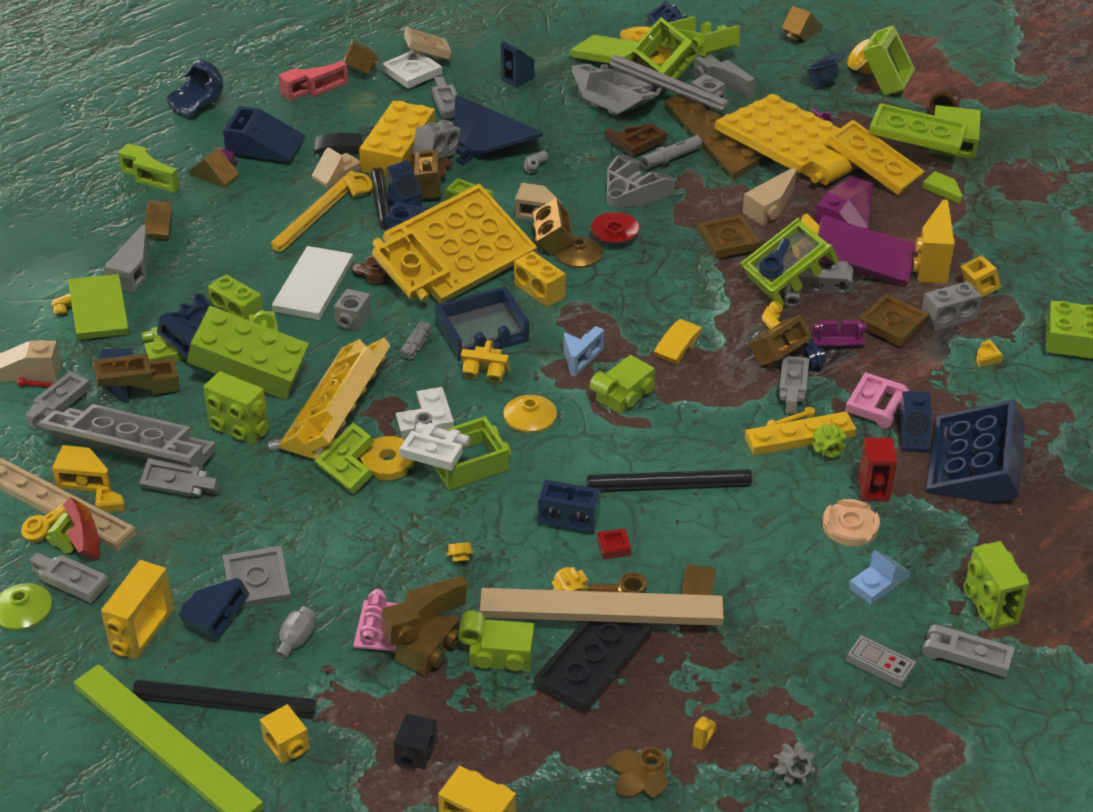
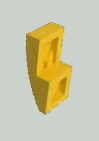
(677, 340)

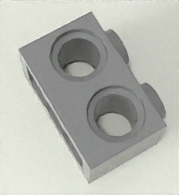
(437, 136)
(951, 305)

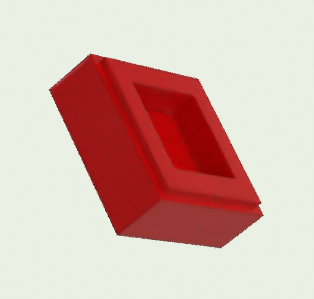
(614, 543)

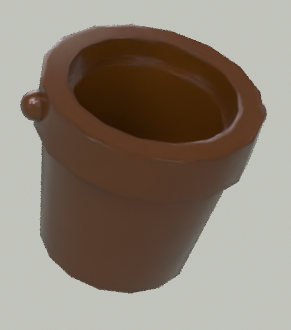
(947, 97)

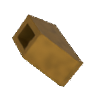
(431, 646)

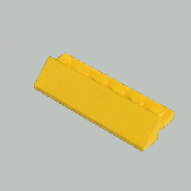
(334, 398)

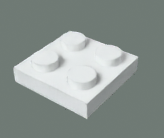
(412, 69)

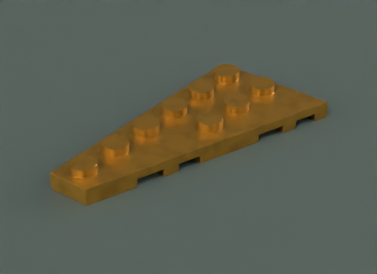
(700, 121)

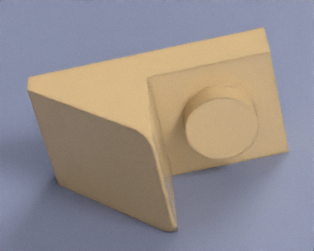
(334, 167)

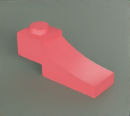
(312, 81)

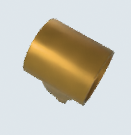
(629, 583)

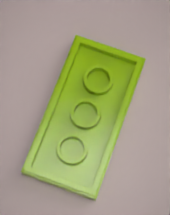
(918, 128)

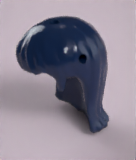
(198, 91)

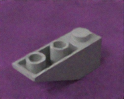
(131, 261)

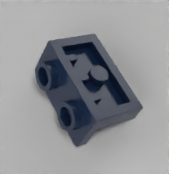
(665, 11)

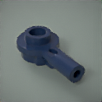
(772, 265)
(815, 355)

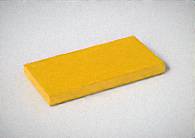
(875, 157)

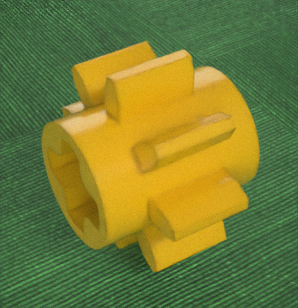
(570, 580)

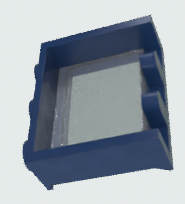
(481, 318)

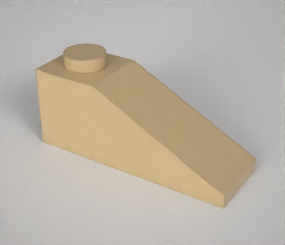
(769, 198)
(31, 360)

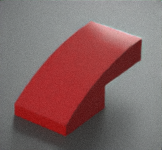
(84, 532)

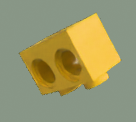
(539, 279)

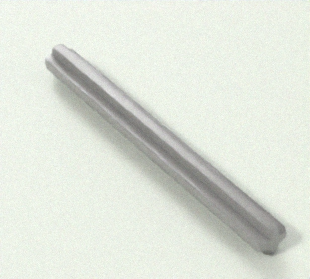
(668, 83)

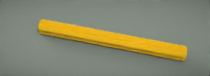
(306, 219)

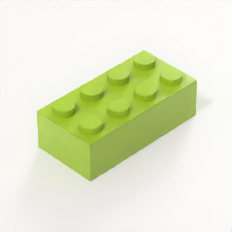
(247, 352)

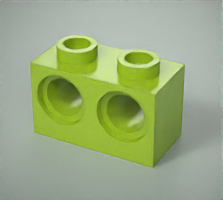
(235, 297)

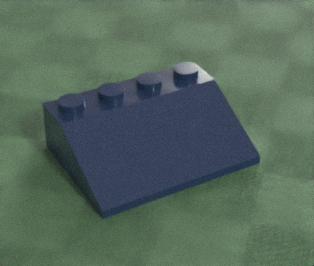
(978, 453)

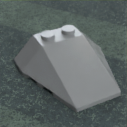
(613, 88)

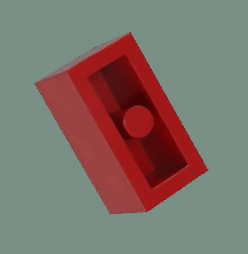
(877, 469)

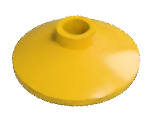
(634, 33)
(530, 413)

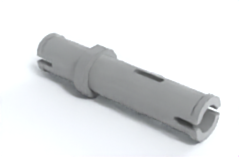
(664, 155)

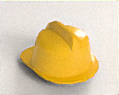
(857, 59)

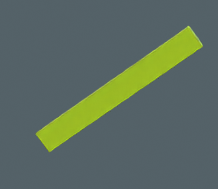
(166, 743)

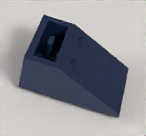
(260, 135)

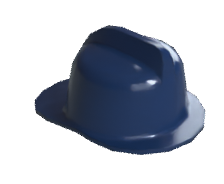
(825, 69)

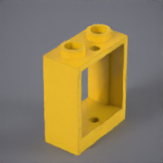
(137, 609)

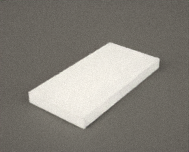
(312, 283)

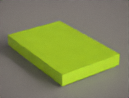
(602, 49)
(98, 306)

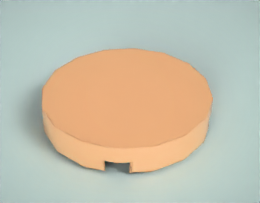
(851, 523)

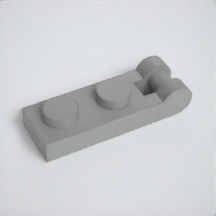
(968, 650)

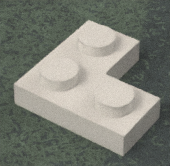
(430, 401)

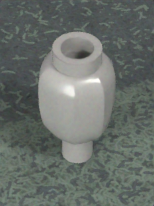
(295, 631)

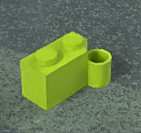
(623, 384)
(497, 642)

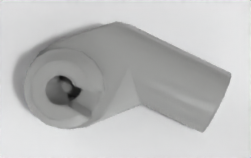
(532, 162)

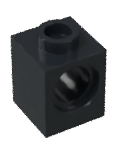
(415, 741)

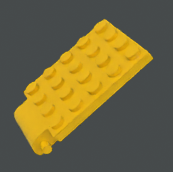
(788, 137)
(451, 246)

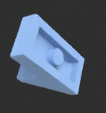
(582, 351)
(879, 578)

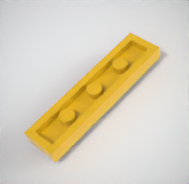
(794, 433)

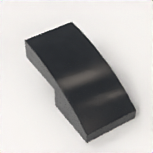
(338, 141)

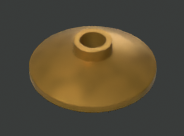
(581, 253)

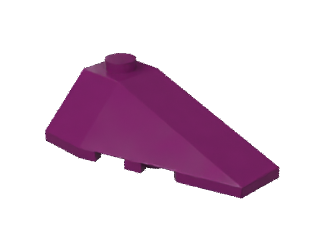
(847, 202)

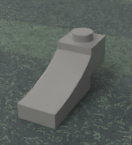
(734, 78)

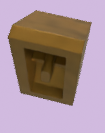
(216, 170)

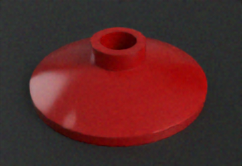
(615, 227)

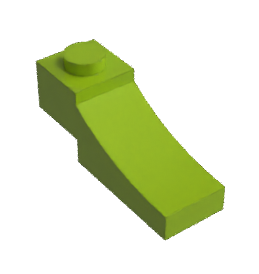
(146, 169)

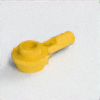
(37, 526)

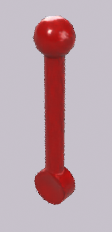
(22, 382)

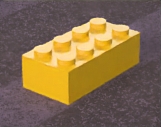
(394, 136)

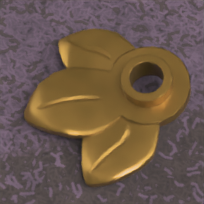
(637, 774)

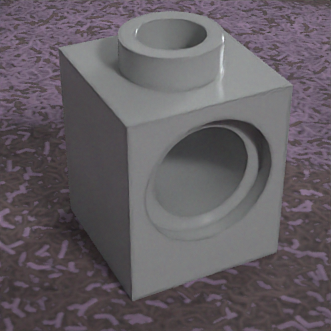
(710, 85)
(352, 310)

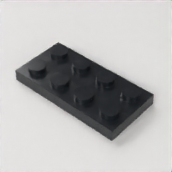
(590, 661)

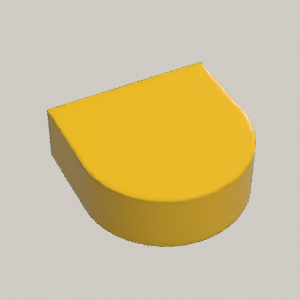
(358, 184)

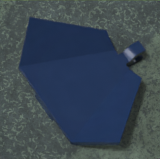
(486, 130)

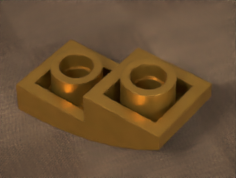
(158, 219)
(698, 580)

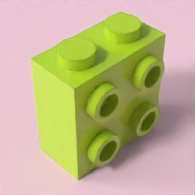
(1069, 329)
(236, 407)
(996, 585)

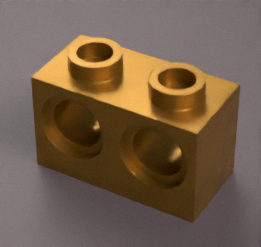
(553, 227)
(780, 340)

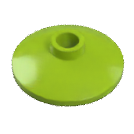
(24, 606)

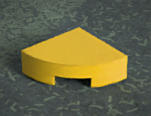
(988, 354)
(108, 500)
(703, 732)

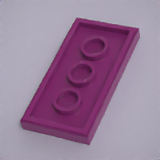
(868, 250)

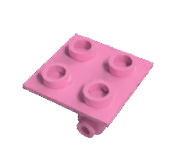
(369, 628)

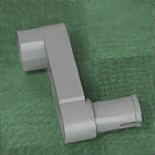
(832, 281)

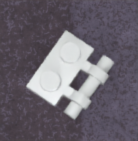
(434, 445)

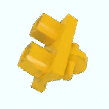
(486, 360)

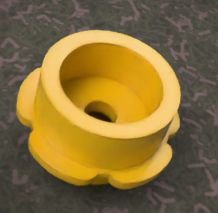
(460, 551)

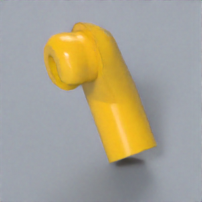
(59, 305)
(771, 314)

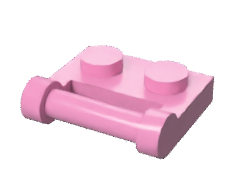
(869, 394)

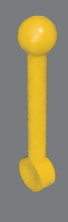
(808, 412)

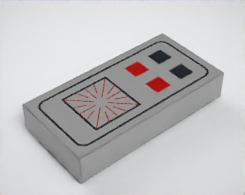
(881, 661)

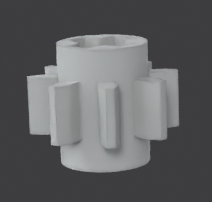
(802, 764)

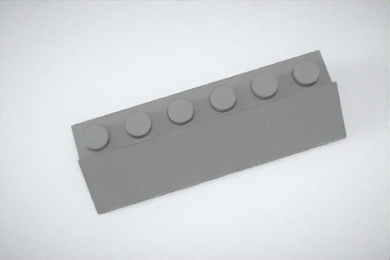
(129, 435)

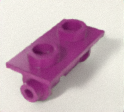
(828, 334)

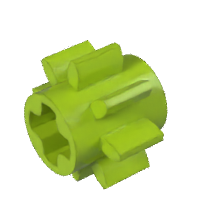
(829, 441)

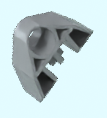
(630, 189)

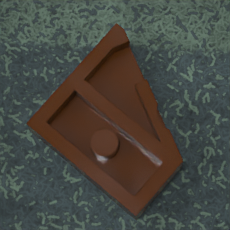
(637, 138)

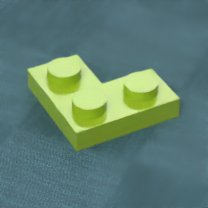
(341, 458)

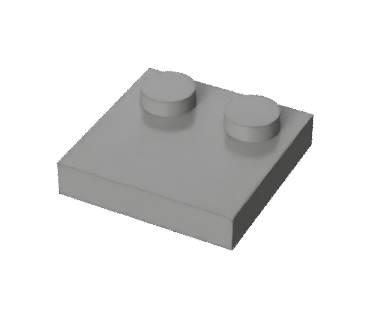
(261, 573)

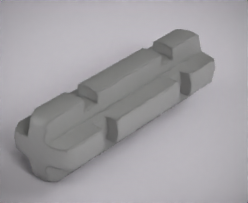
(416, 340)

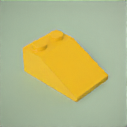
(935, 247)

